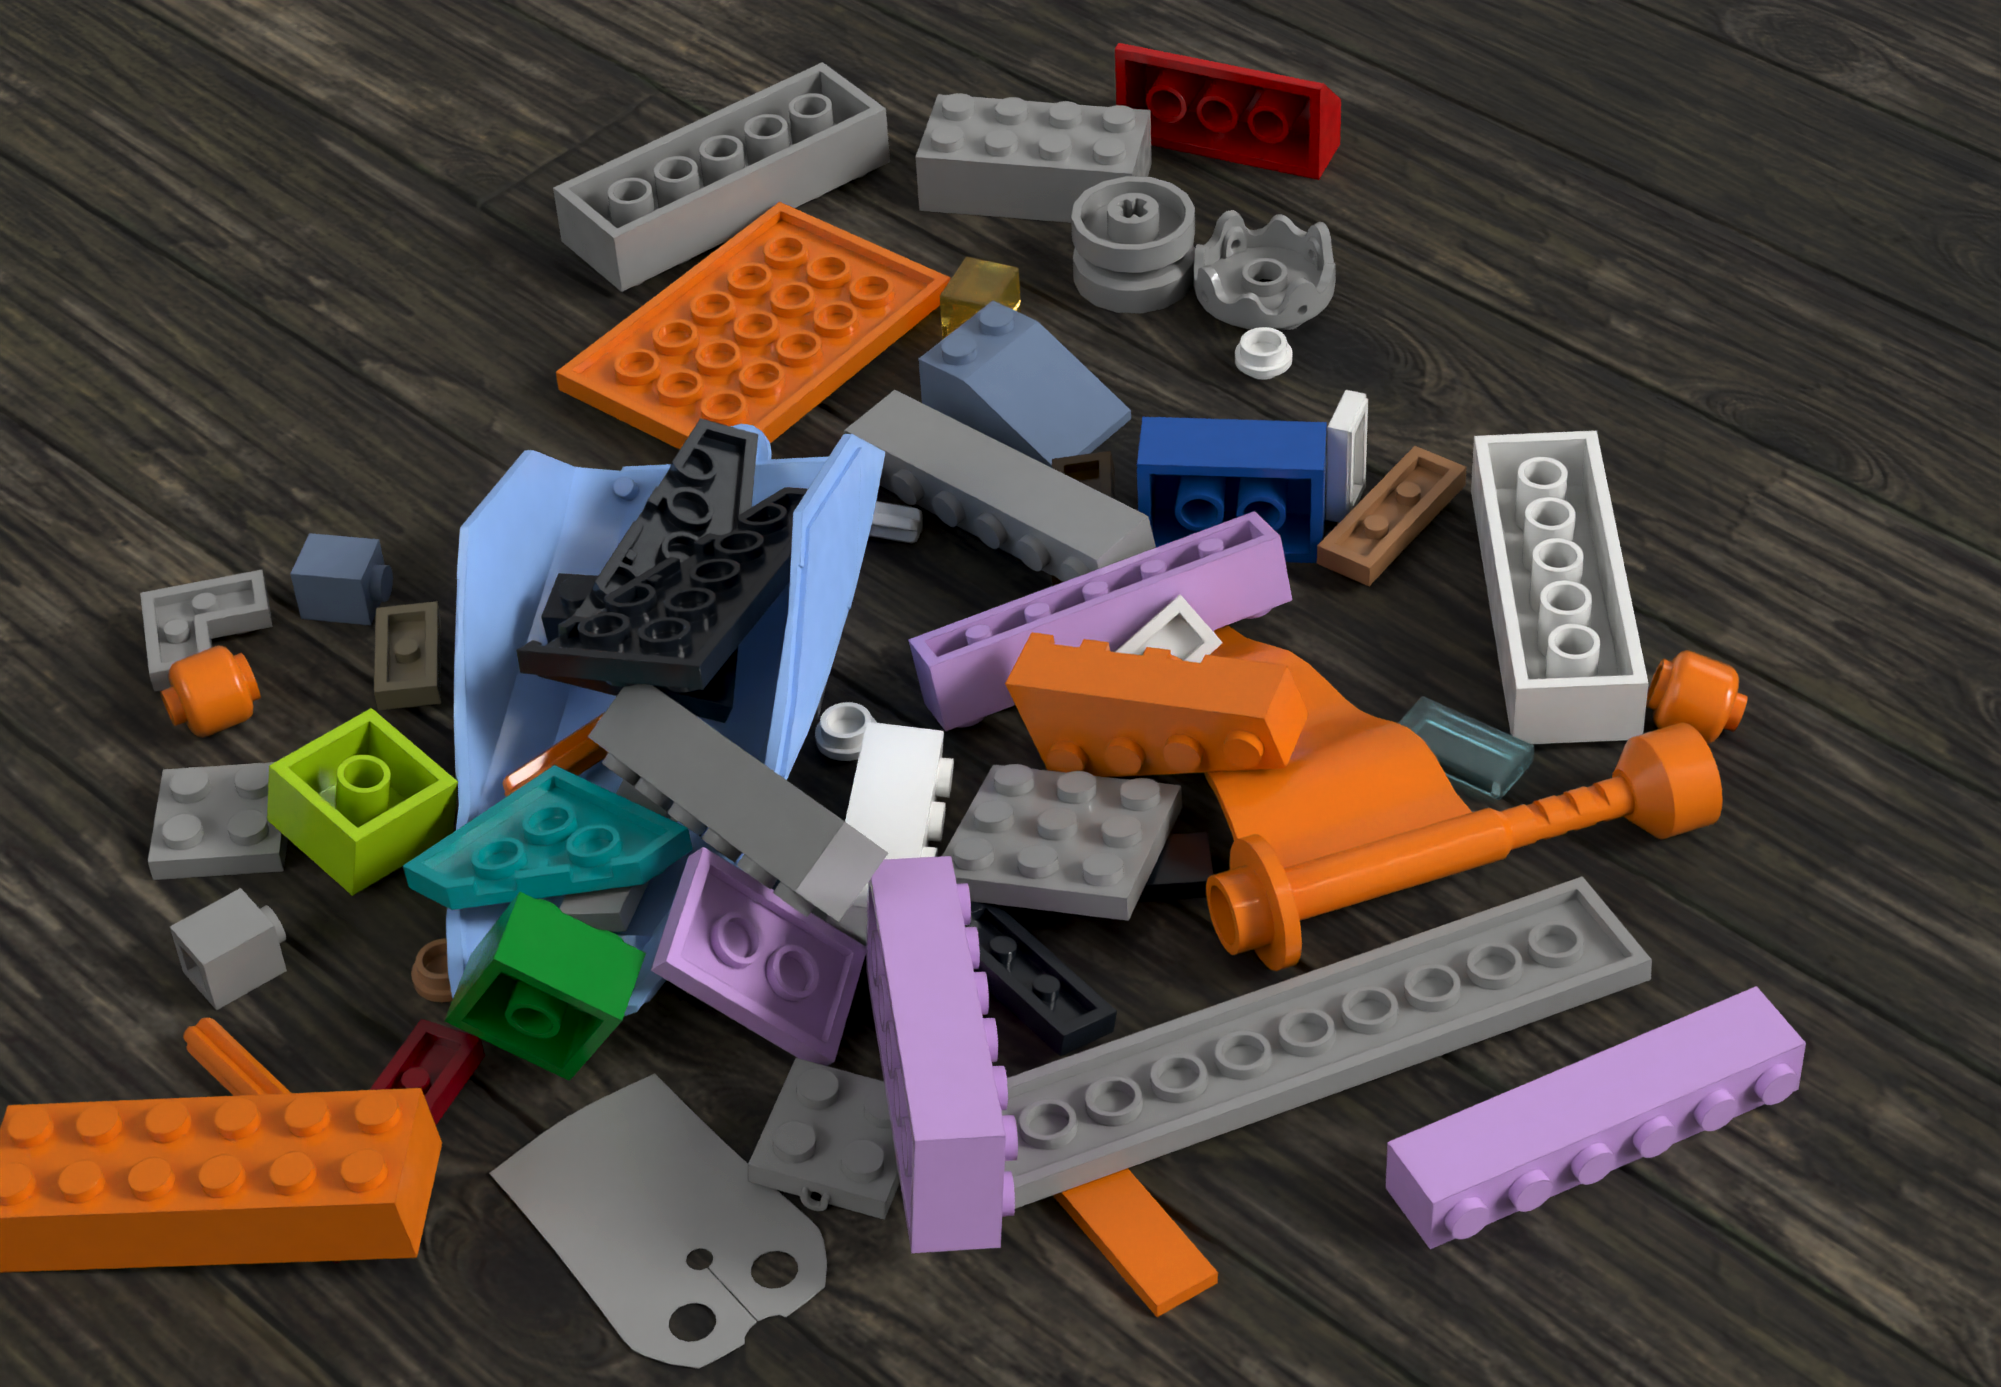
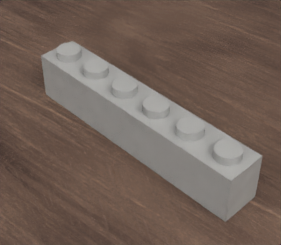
(999, 491)
(740, 801)

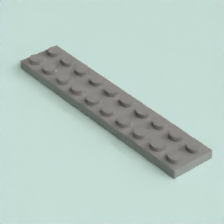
(1315, 1036)

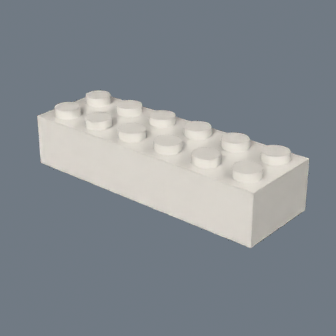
(1557, 589)

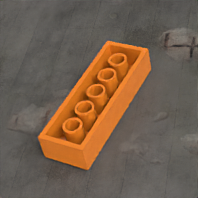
(216, 1180)

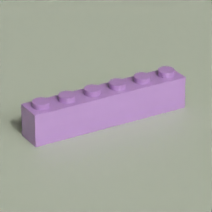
(1220, 572)
(1593, 1117)

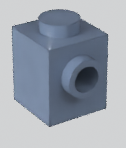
(341, 579)

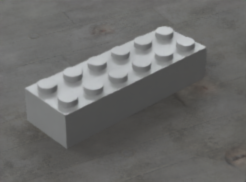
(721, 175)

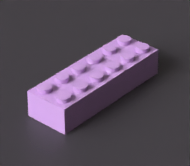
(939, 1057)

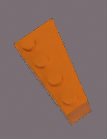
(1153, 710)

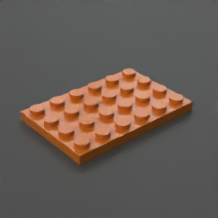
(755, 330)

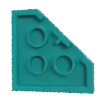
(548, 842)

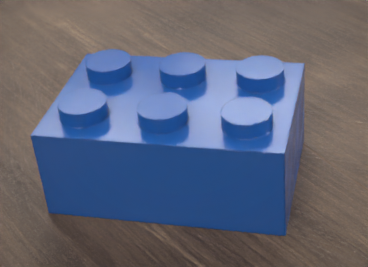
(1220, 469)

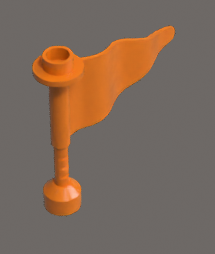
(1376, 814)

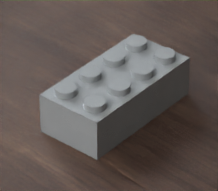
(1025, 155)

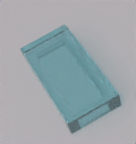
(1470, 749)

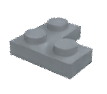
(189, 615)

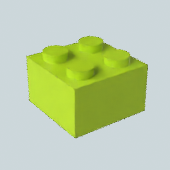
(361, 801)

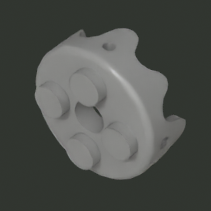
(1238, 258)

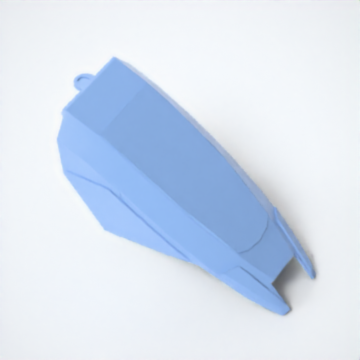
(570, 521)

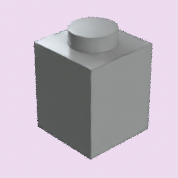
(230, 947)

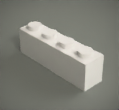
(896, 801)

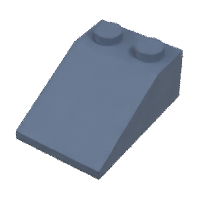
(1019, 387)

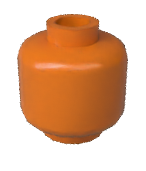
(210, 691)
(1696, 693)

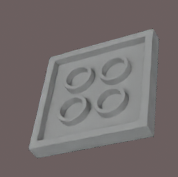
(1063, 840)

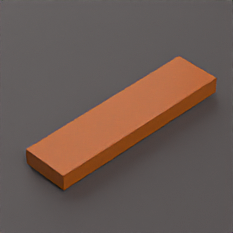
(1139, 1240)

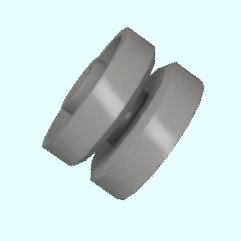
(1133, 244)

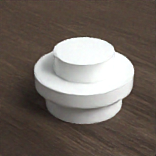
(1263, 353)
(842, 731)

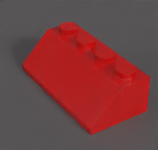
(1231, 111)

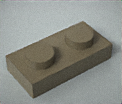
(407, 656)

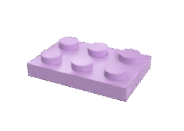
(759, 959)

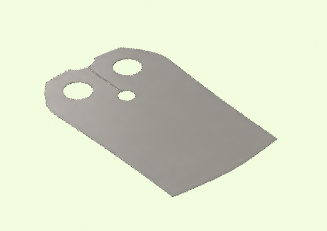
(638, 1189)

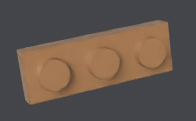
(1391, 515)

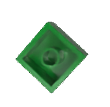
(545, 986)

